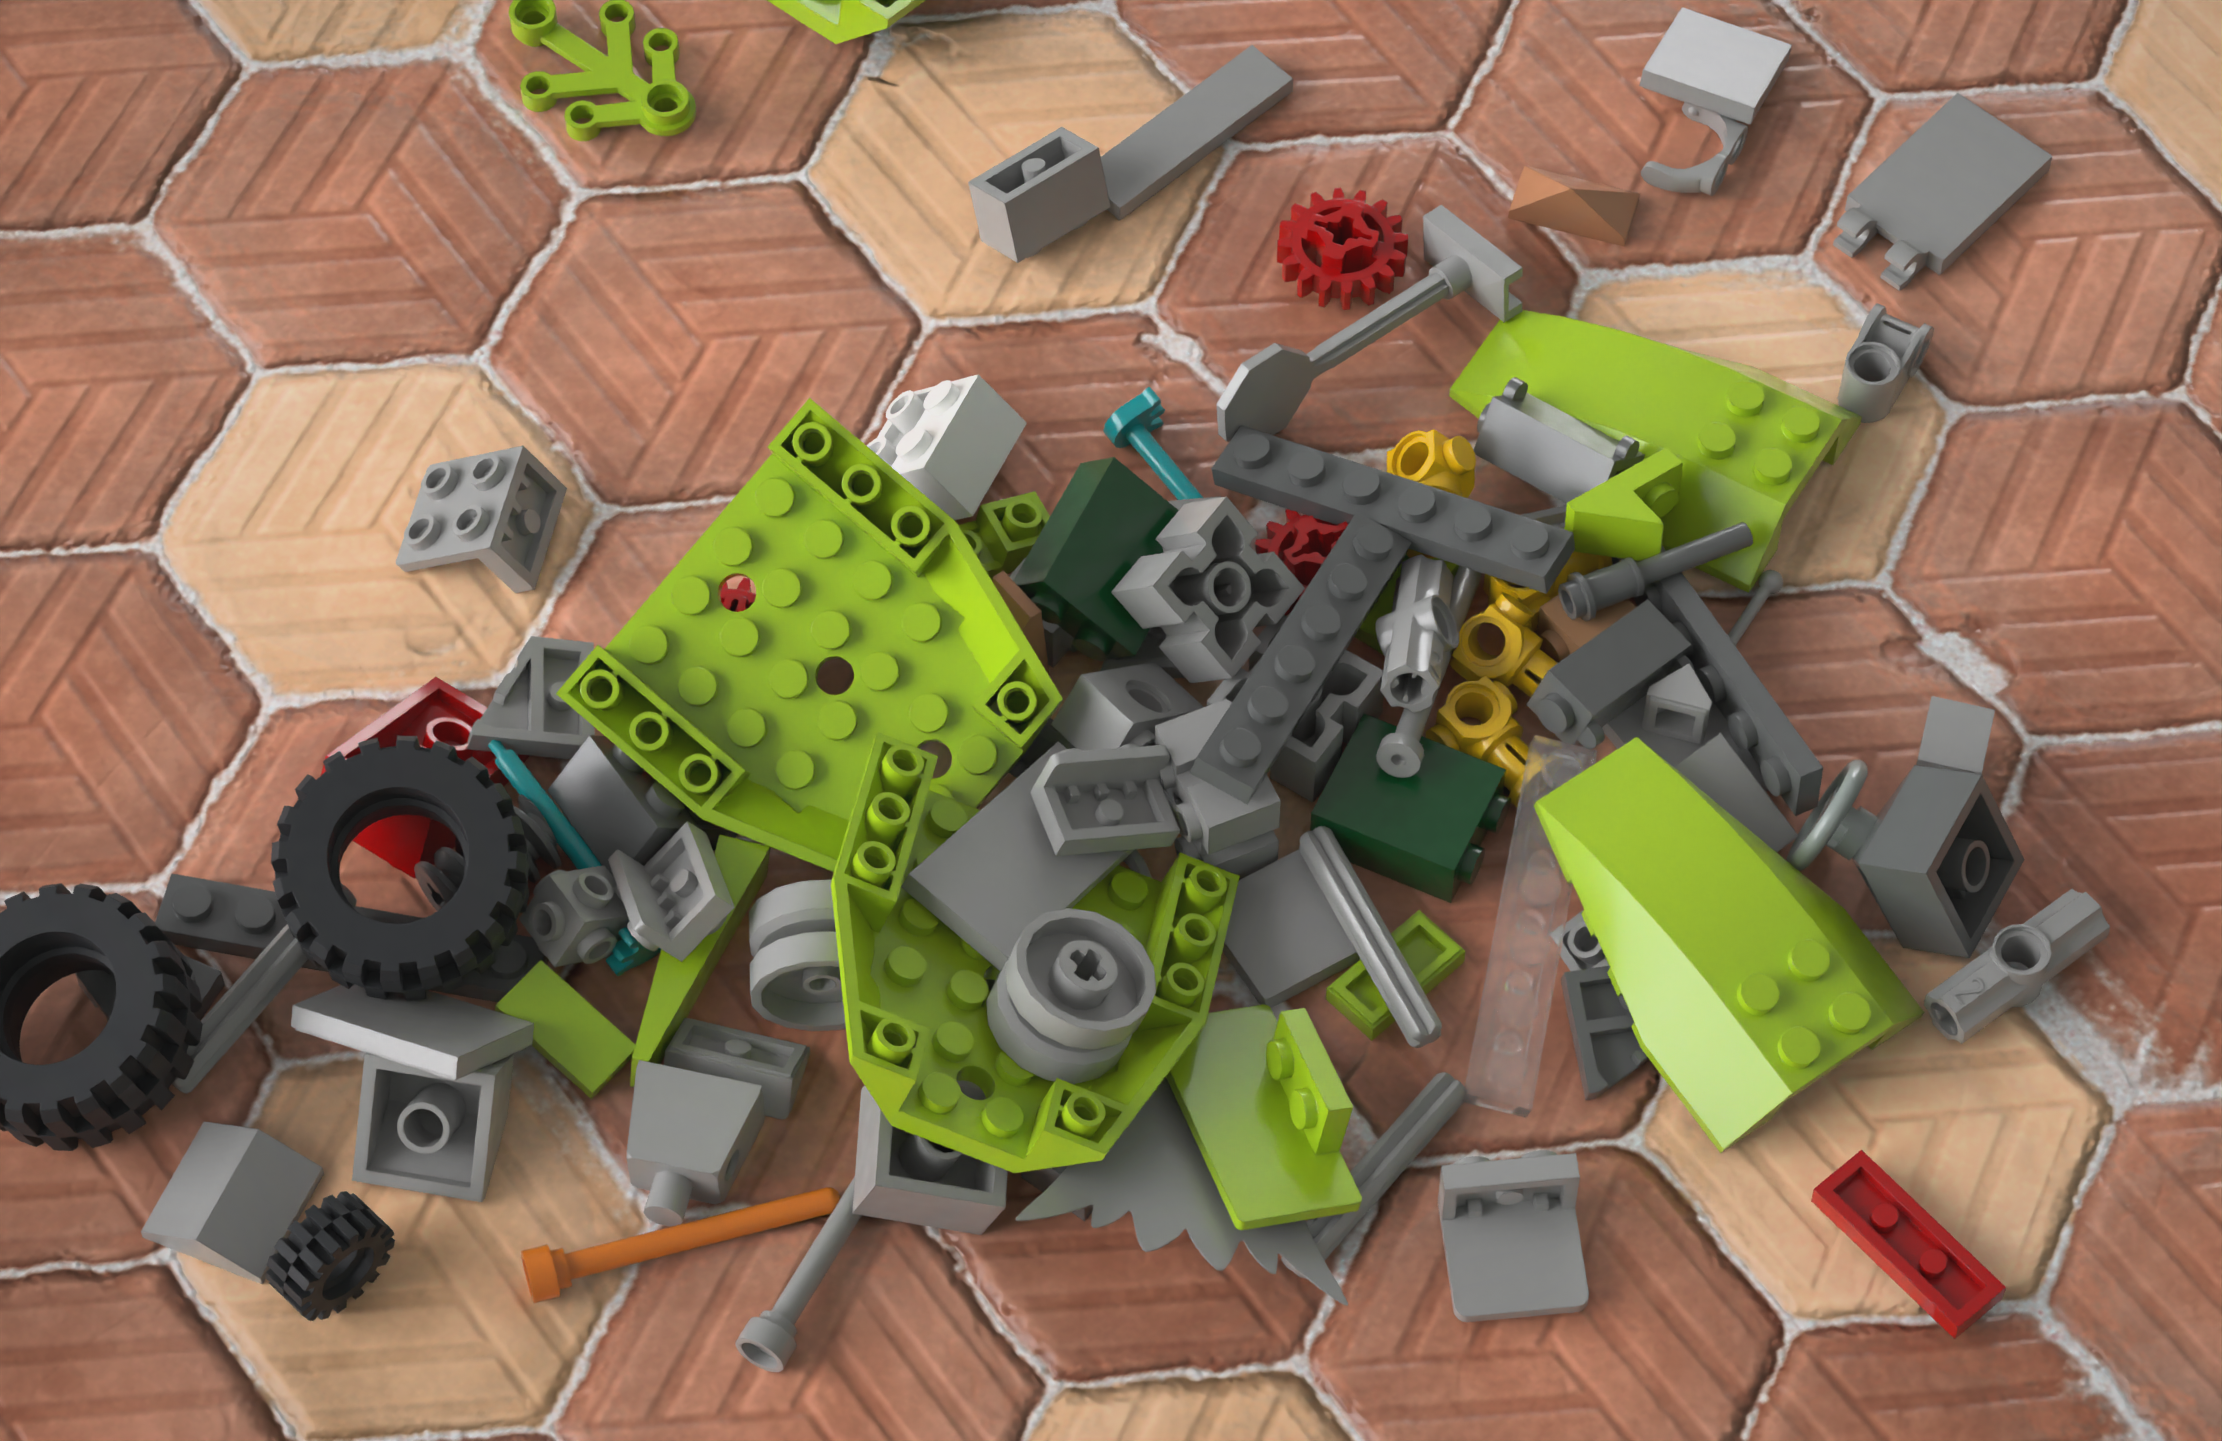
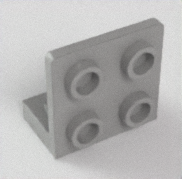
(487, 509)

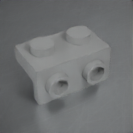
(1105, 800)
(675, 894)

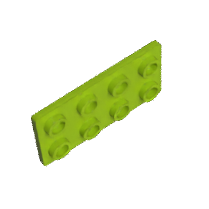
(1267, 1116)

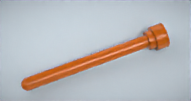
(553, 1270)

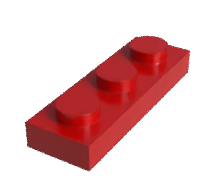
(1908, 1244)

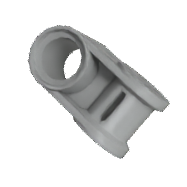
(1881, 364)

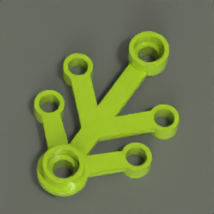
(537, 25)

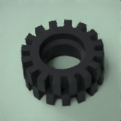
(330, 1256)

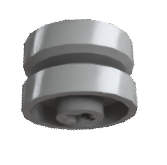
(796, 958)
(1071, 995)

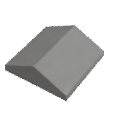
(233, 1199)

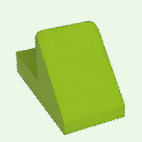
(1625, 511)

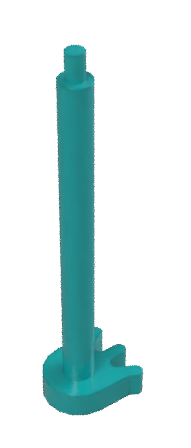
(1133, 426)
(628, 951)

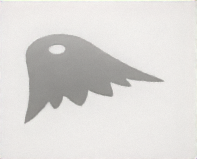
(1167, 1189)

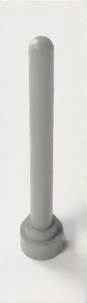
(769, 1338)

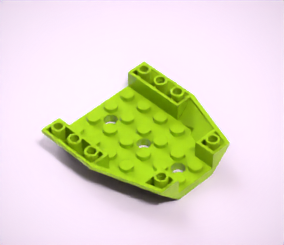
(841, 570)
(922, 991)

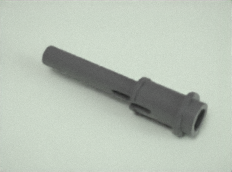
(1612, 584)

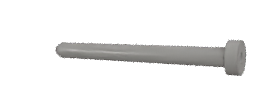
(1401, 751)

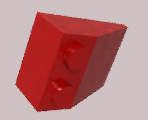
(431, 714)

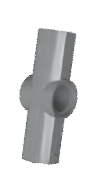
(1417, 633)
(2042, 944)

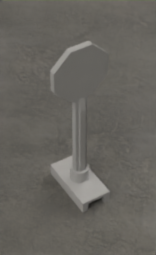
(1277, 379)

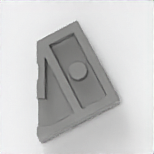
(525, 705)

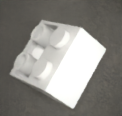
(950, 441)

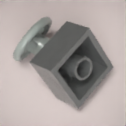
(1929, 857)

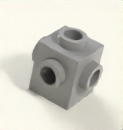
(575, 916)

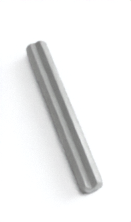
(1370, 937)
(245, 1002)
(1390, 1157)

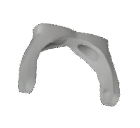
(1707, 175)

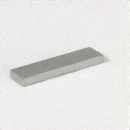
(1192, 129)

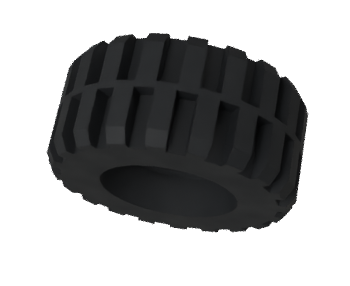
(385, 785)
(136, 1051)

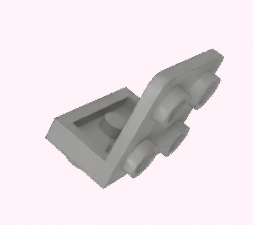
(1512, 1236)

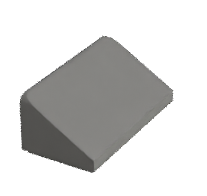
(742, 1057)

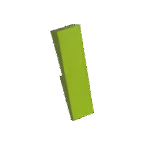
(680, 983)

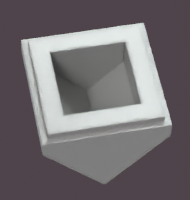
(1678, 707)

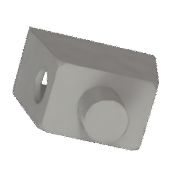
(689, 1137)

